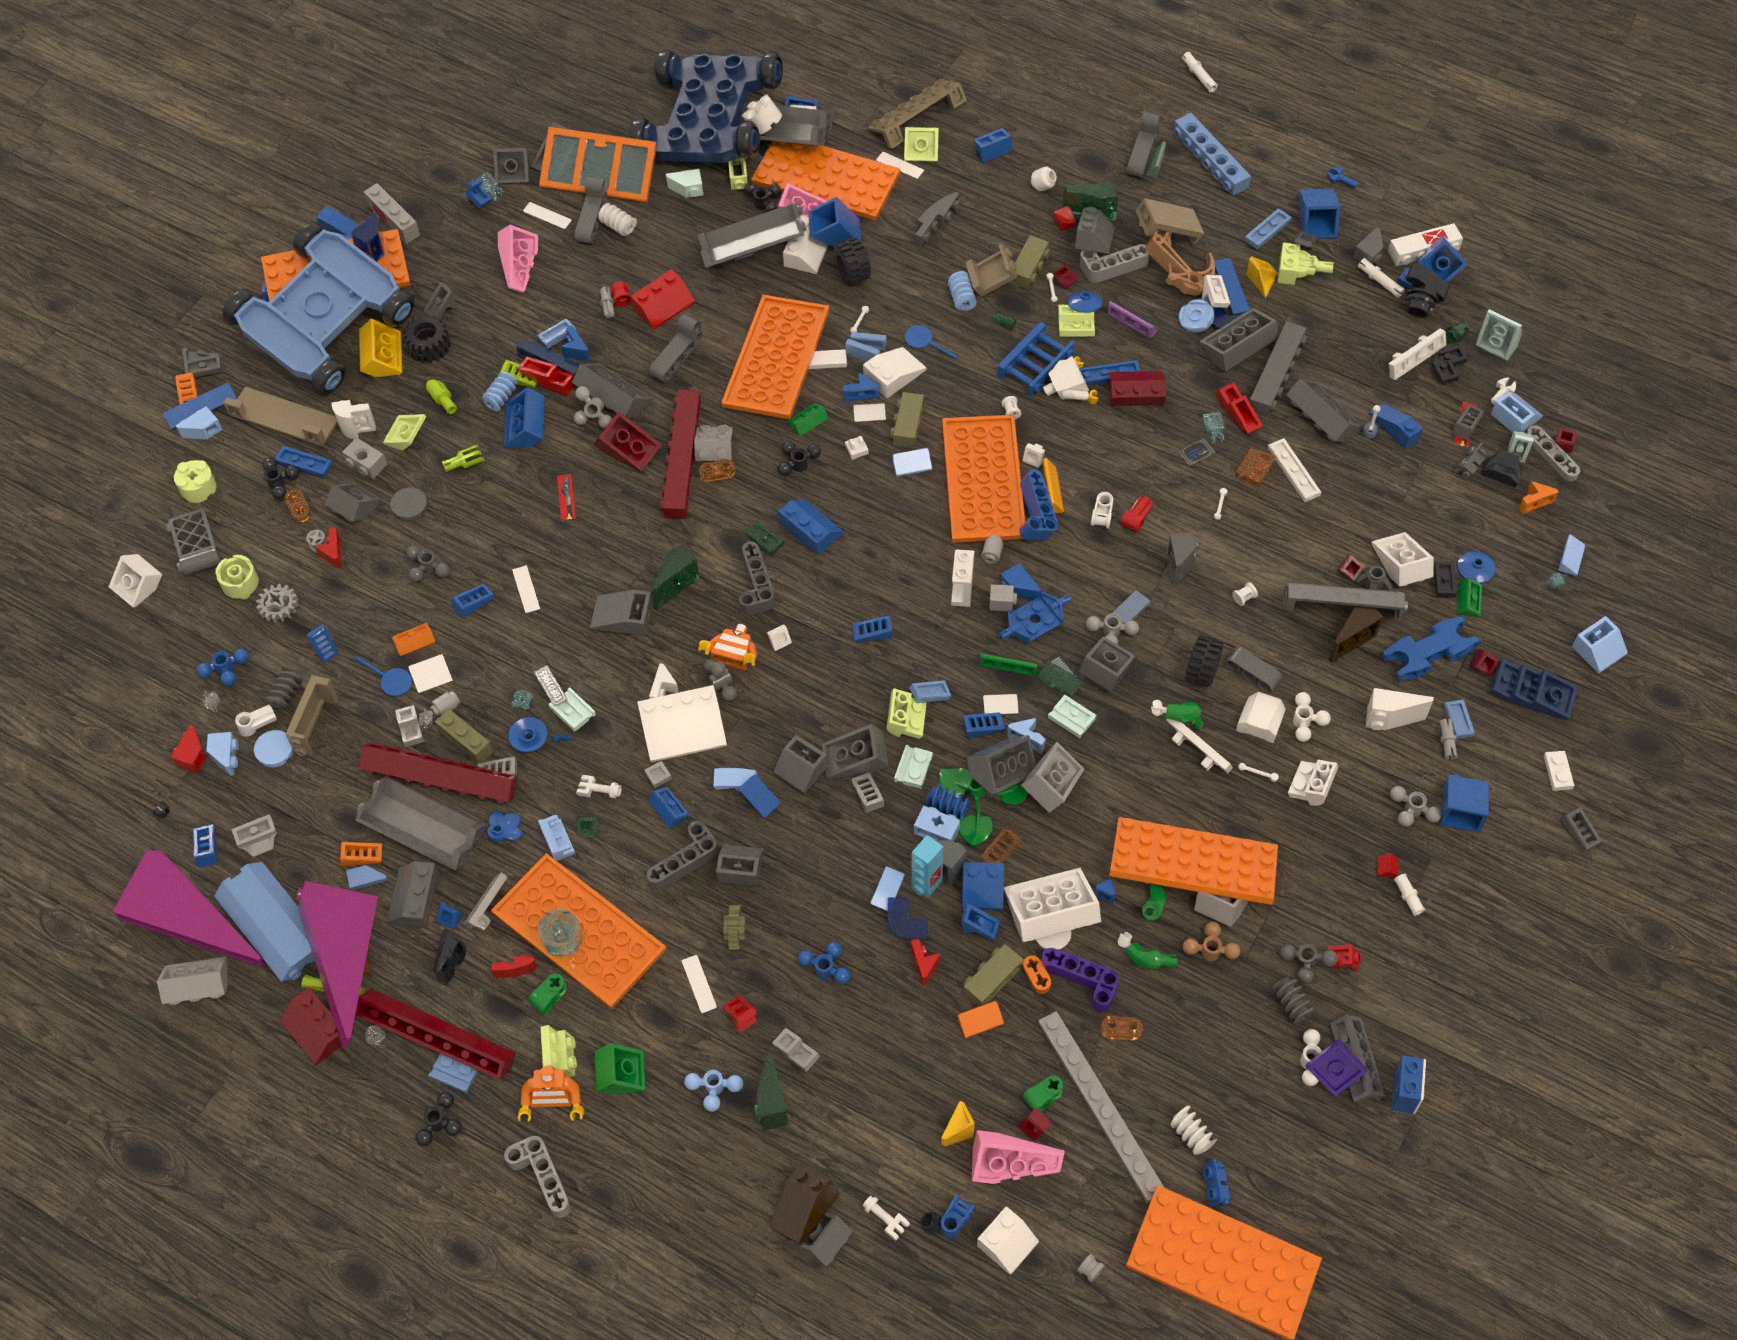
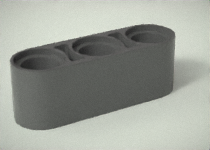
(1253, 669)

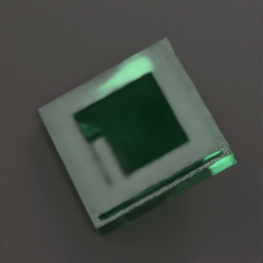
(587, 826)

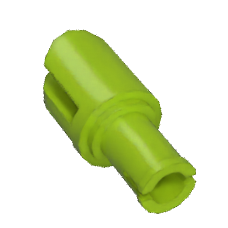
(441, 395)
(462, 459)

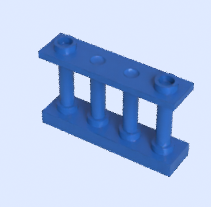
(1028, 345)

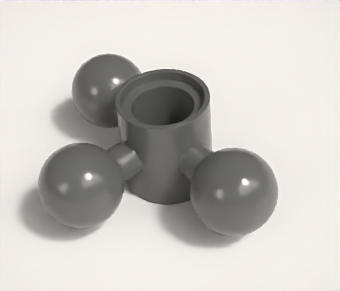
(416, 573)
(720, 678)
(1305, 974)

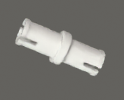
(1409, 894)

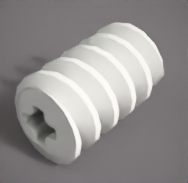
(617, 219)
(1191, 1131)

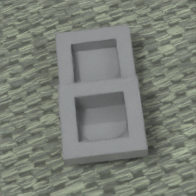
(409, 726)
(795, 1050)

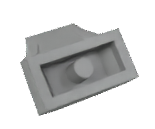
(256, 836)

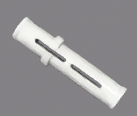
(1197, 69)
(1380, 277)

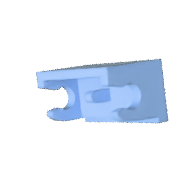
(556, 837)

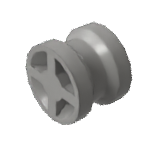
(314, 537)
(1091, 1268)

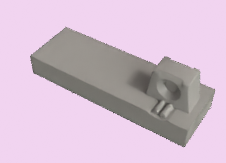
(477, 917)

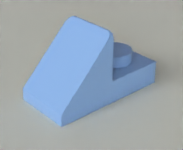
(1026, 728)

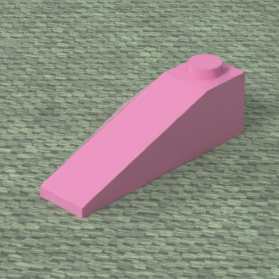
(517, 253)

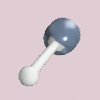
(1371, 426)

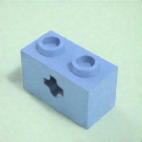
(936, 825)

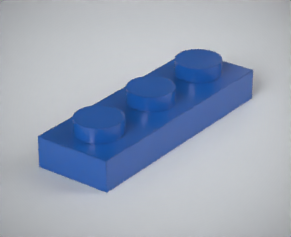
(304, 461)

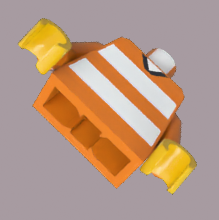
(732, 648)
(550, 1089)

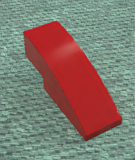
(547, 375)
(1238, 408)

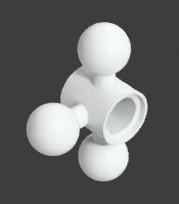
(1322, 717)
(1311, 1038)

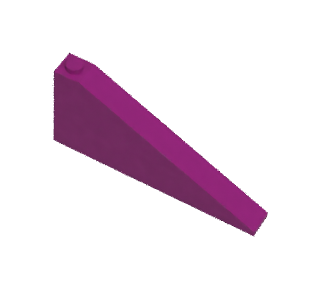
(170, 905)
(339, 935)

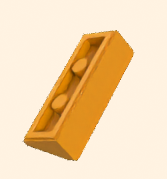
(1052, 485)

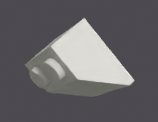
(134, 579)
(1007, 1240)

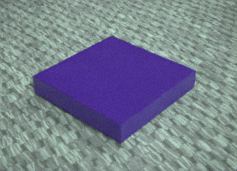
(1336, 1067)

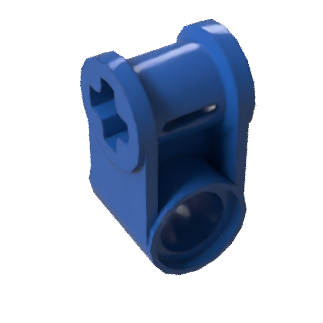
(958, 1213)

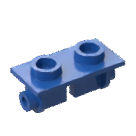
(1215, 1173)

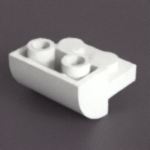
(353, 418)
(1313, 781)

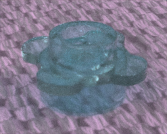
(1556, 580)
(522, 694)

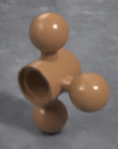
(1212, 930)

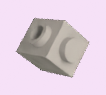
(1002, 598)

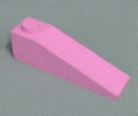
(804, 199)
(1007, 1157)

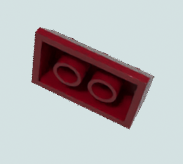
(1137, 388)
(311, 1026)

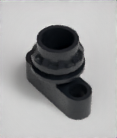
(1426, 292)

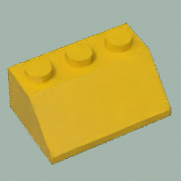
(380, 349)

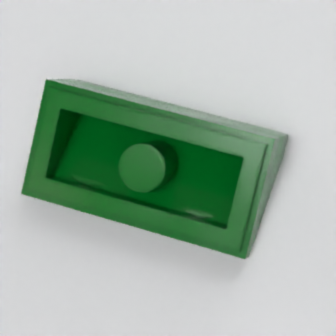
(808, 419)
(1469, 598)

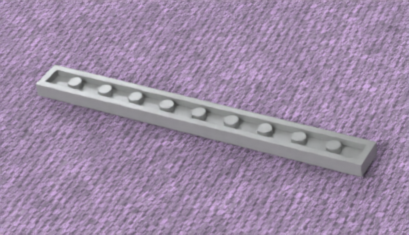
(1100, 1105)

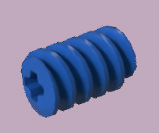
(948, 802)

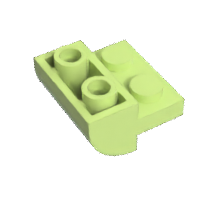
(905, 715)
(558, 1050)

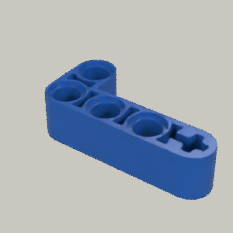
(1042, 515)

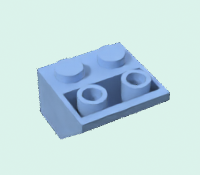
(1515, 412)
(1600, 645)

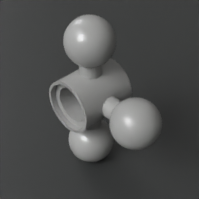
(581, 417)
(1130, 627)
(1406, 817)

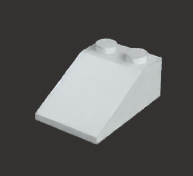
(893, 370)
(1404, 559)
(1394, 709)

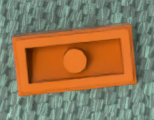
(413, 639)
(980, 1019)

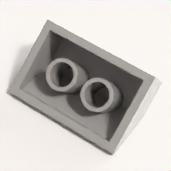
(193, 980)

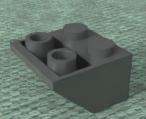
(800, 764)
(739, 865)

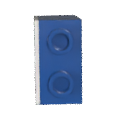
(1408, 1084)

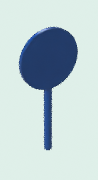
(920, 337)
(393, 682)

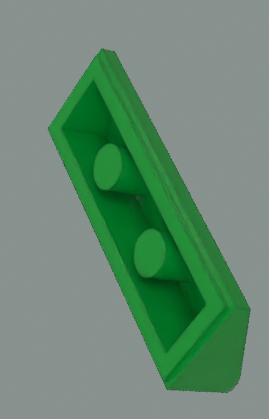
(1008, 664)

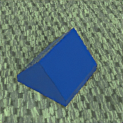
(1106, 891)
(448, 916)

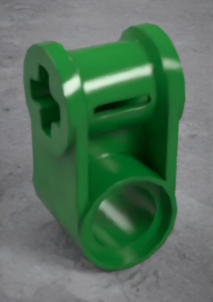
(546, 995)
(1041, 1095)

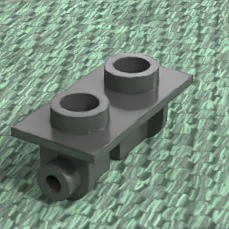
(1466, 464)

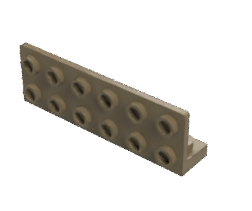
(892, 120)
(282, 416)

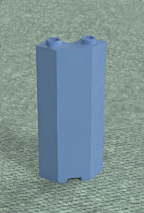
(267, 919)

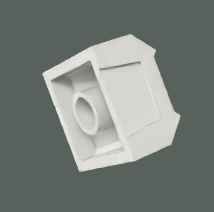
(1261, 716)

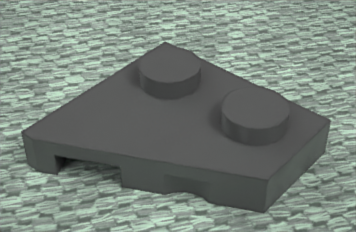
(201, 363)

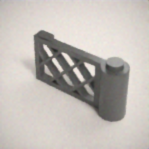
(199, 557)

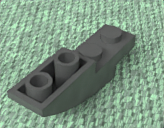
(935, 216)

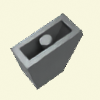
(1370, 248)

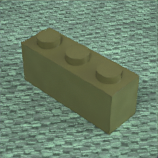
(1030, 261)
(907, 420)
(464, 737)
(992, 975)

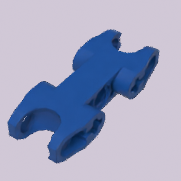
(1441, 643)

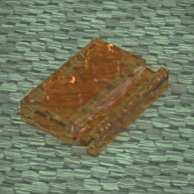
(1255, 466)

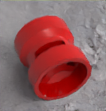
(620, 293)

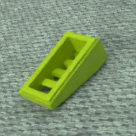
(512, 368)

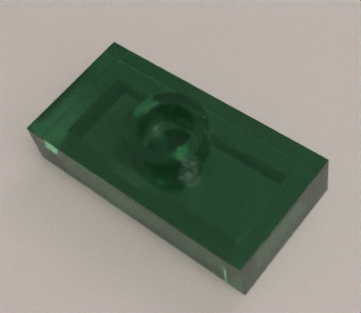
(764, 537)

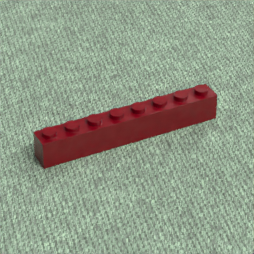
(681, 454)
(438, 772)
(435, 1034)

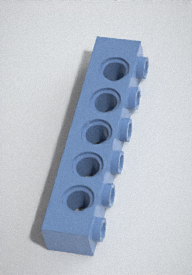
(1211, 154)

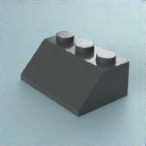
(1094, 231)
(413, 895)

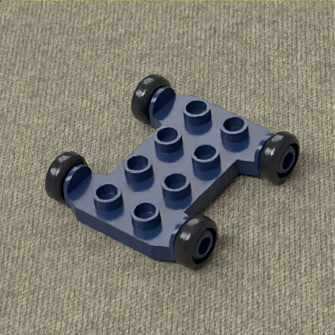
(709, 106)

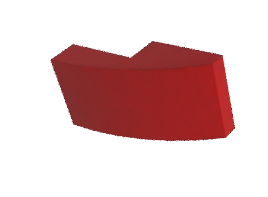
(520, 966)

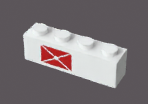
(1412, 247)

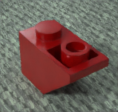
(190, 752)

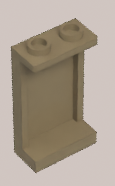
(1169, 218)
(315, 695)

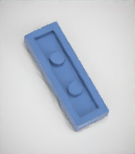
(1267, 229)

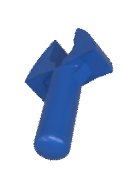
(1336, 174)

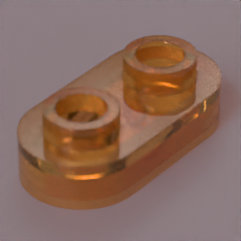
(717, 470)
(297, 507)
(1122, 1028)

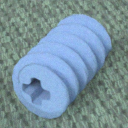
(962, 291)
(499, 391)

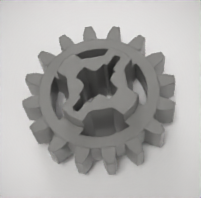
(277, 603)

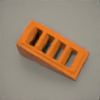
(186, 381)
(360, 860)

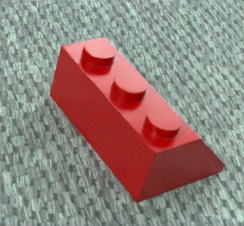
(662, 299)

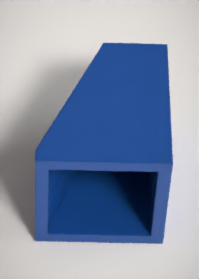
(1319, 212)
(833, 223)
(1465, 803)

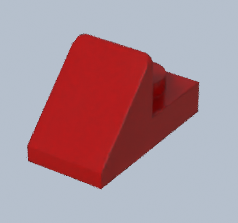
(332, 550)
(925, 964)
(740, 1013)

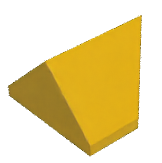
(1261, 274)
(960, 1126)

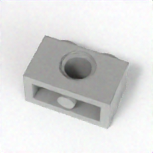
(364, 458)

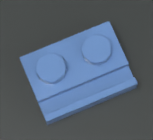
(453, 1073)

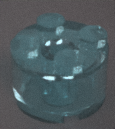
(560, 943)

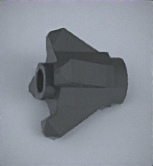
(1375, 579)

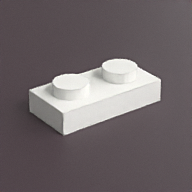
(1558, 770)

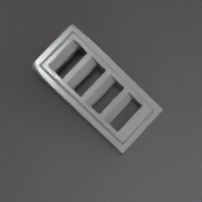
(502, 763)
(873, 804)

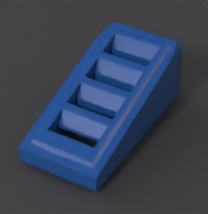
(463, 608)
(873, 635)
(323, 645)
(980, 731)
(209, 856)

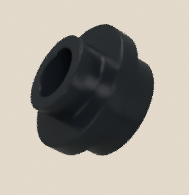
(930, 1222)

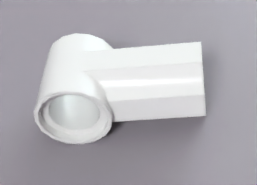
(255, 719)

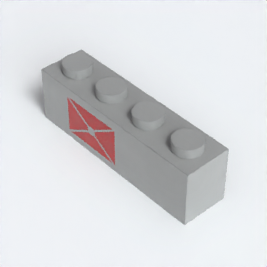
(391, 213)

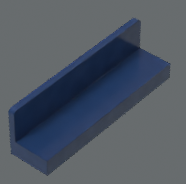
(541, 353)

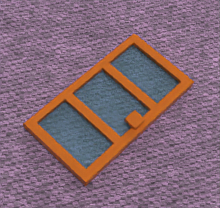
(621, 161)

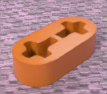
(1033, 976)

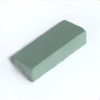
(1155, 161)

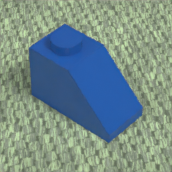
(1022, 582)

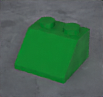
(619, 1070)

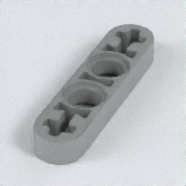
(1555, 451)

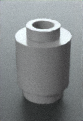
(992, 549)
(444, 702)

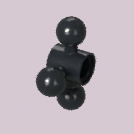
(762, 195)
(798, 457)
(275, 478)
(452, 1127)

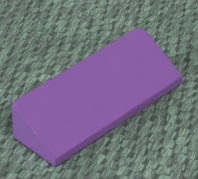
(1131, 320)

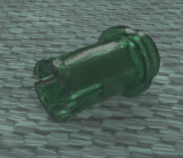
(1008, 321)

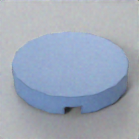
(1196, 316)
(273, 748)

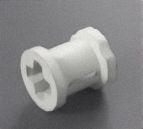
(1011, 407)
(1244, 594)

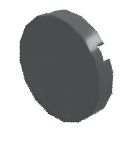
(408, 504)

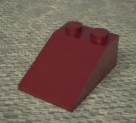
(627, 443)

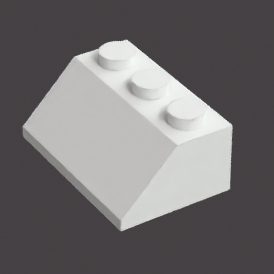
(804, 252)

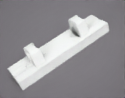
(1424, 349)
(1212, 756)

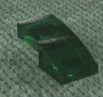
(1061, 679)

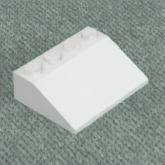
(682, 723)
(1052, 904)

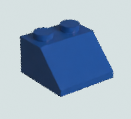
(1443, 259)
(983, 885)

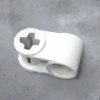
(1102, 512)

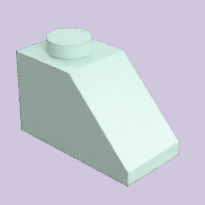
(685, 183)
(1520, 444)

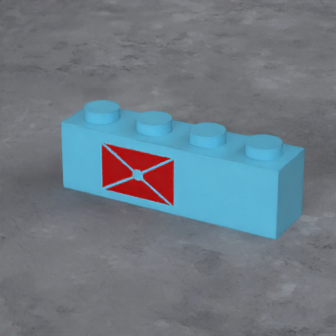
(927, 866)

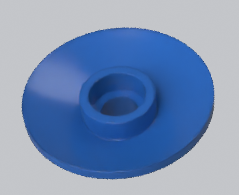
(1085, 302)
(1480, 573)
(524, 728)

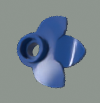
(505, 825)

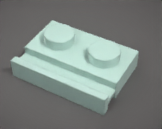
(574, 711)
(1072, 716)
(913, 766)

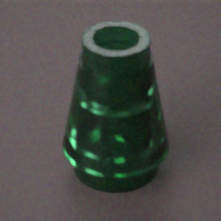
(1456, 332)

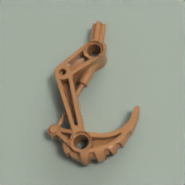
(1179, 272)

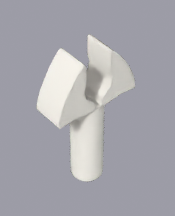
(1503, 390)

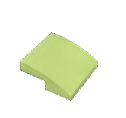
(1075, 323)

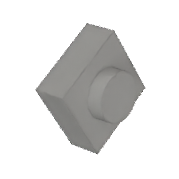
(657, 774)

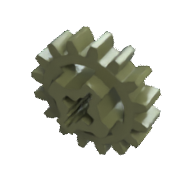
(734, 927)

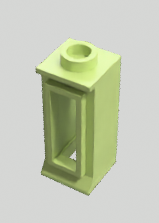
(738, 182)

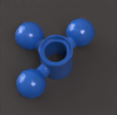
(225, 670)
(833, 950)

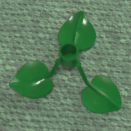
(976, 828)

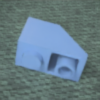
(199, 425)
(222, 750)

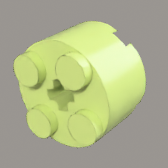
(194, 481)
(237, 577)

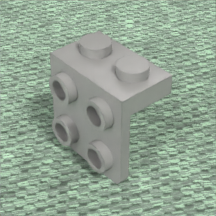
(713, 443)

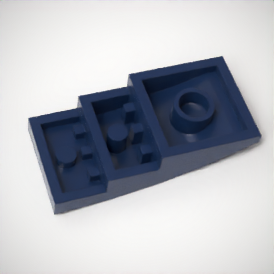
(1534, 690)

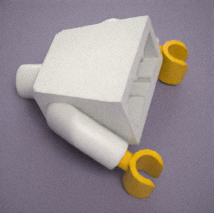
(1069, 381)

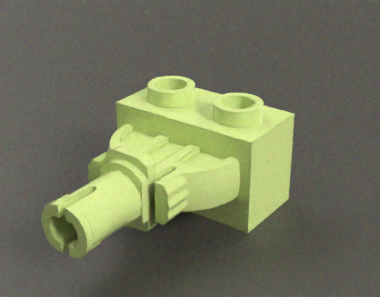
(1298, 263)

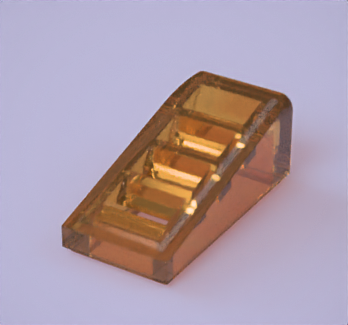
(995, 844)

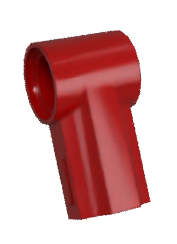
(1136, 515)

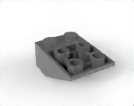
(623, 612)

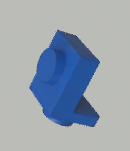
(477, 193)

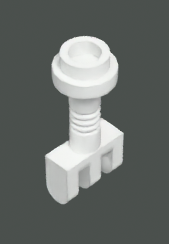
(587, 788)
(893, 1223)

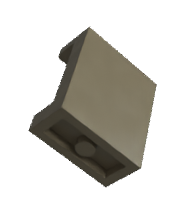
(992, 271)

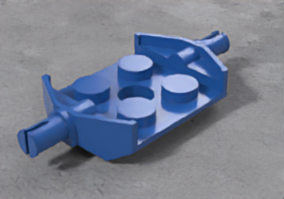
(1045, 608)

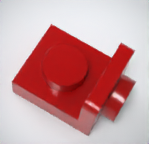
(1347, 957)

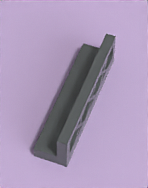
(1345, 1031)

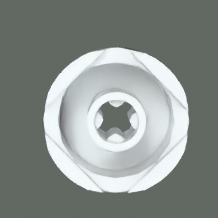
(763, 113)

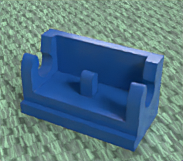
(993, 145)

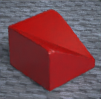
(1064, 218)

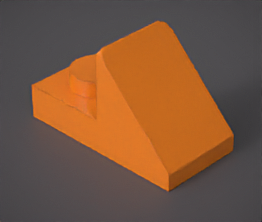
(1539, 496)

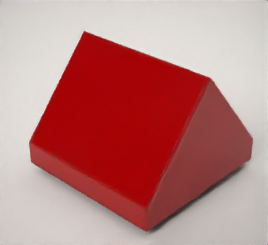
(1387, 866)

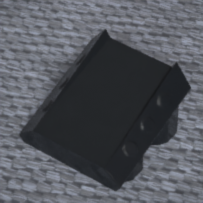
(449, 955)

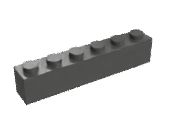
(1277, 368)

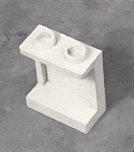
(962, 578)

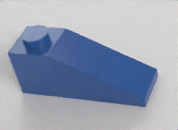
(1398, 425)

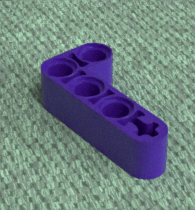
(1078, 975)

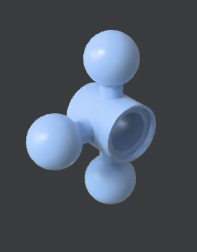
(712, 1102)

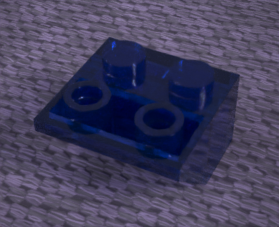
(369, 237)

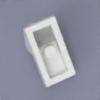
(1215, 291)
(662, 683)

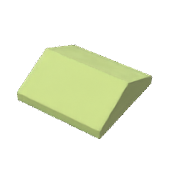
(921, 144)
(404, 431)

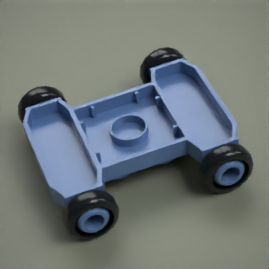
(318, 306)

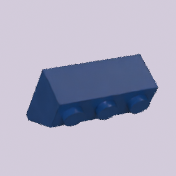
(524, 419)
(809, 525)

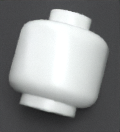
(1043, 179)

